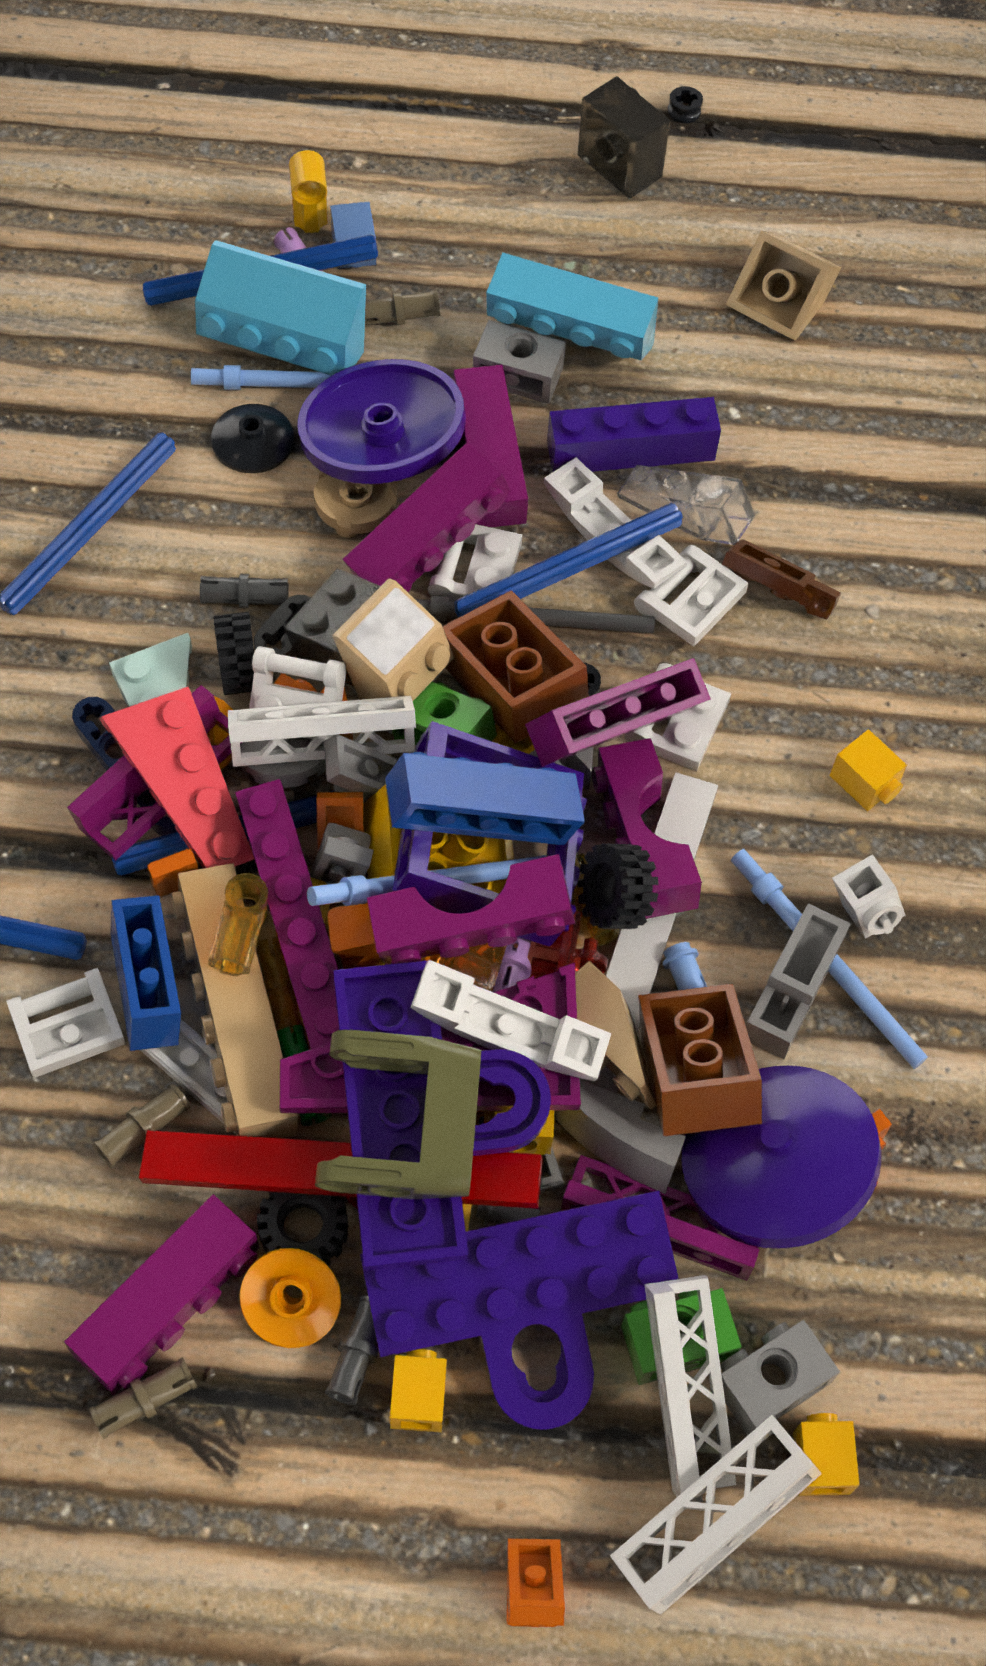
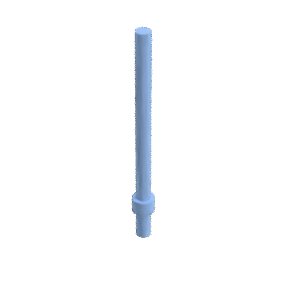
(233, 378)
(356, 889)
(769, 890)

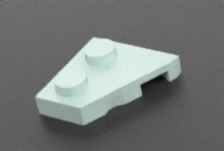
(153, 670)

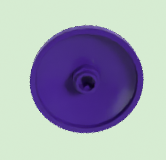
(381, 421)
(796, 1171)

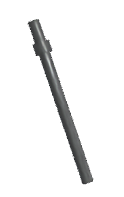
(443, 609)

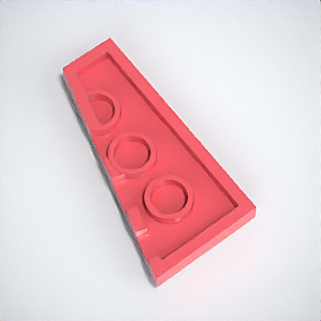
(180, 768)

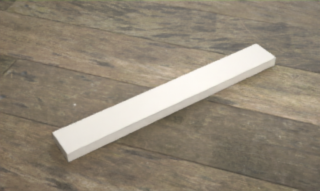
(641, 949)

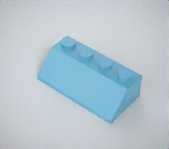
(572, 307)
(281, 309)

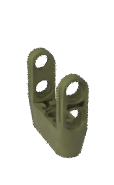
(447, 1120)

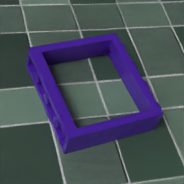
(415, 845)

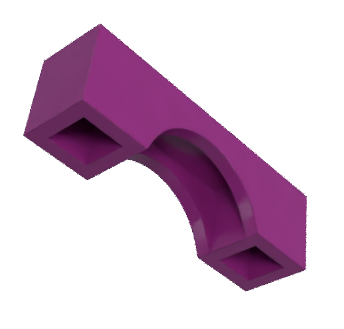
(630, 784)
(530, 902)

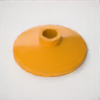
(285, 1319)

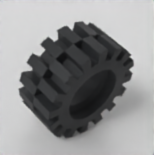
(235, 652)
(617, 886)
(325, 1244)

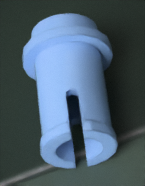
(684, 966)

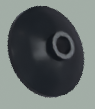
(252, 450)

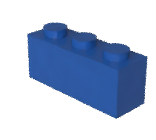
(145, 973)

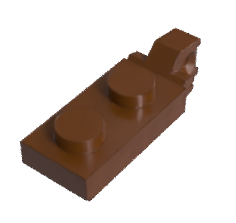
(782, 577)

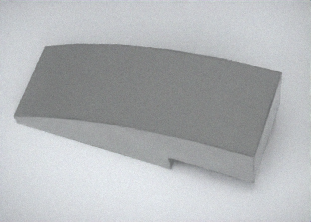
(796, 980)
(615, 1133)

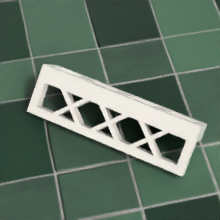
(320, 721)
(673, 1379)
(730, 1530)

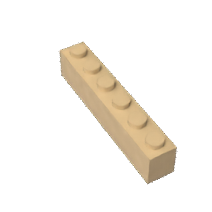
(236, 1012)

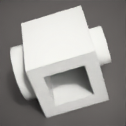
(869, 897)

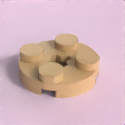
(349, 515)

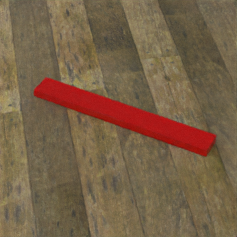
(292, 1164)

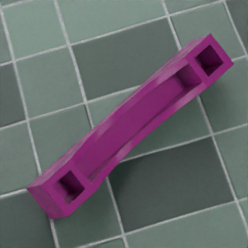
(295, 920)

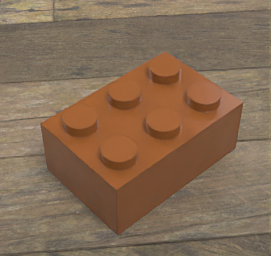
(513, 663)
(700, 1060)

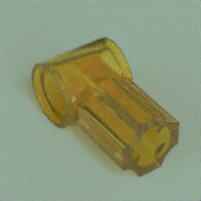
(239, 926)

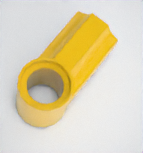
(308, 190)

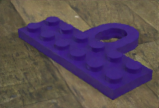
(389, 1117)
(527, 1275)

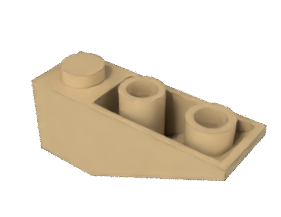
(605, 1007)

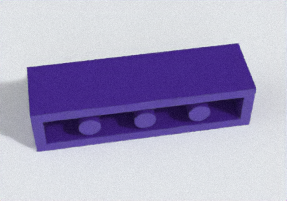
(635, 434)

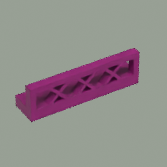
(122, 784)
(687, 1240)

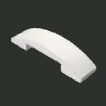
(592, 513)
(501, 1023)

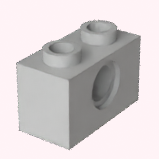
(529, 359)
(800, 1358)

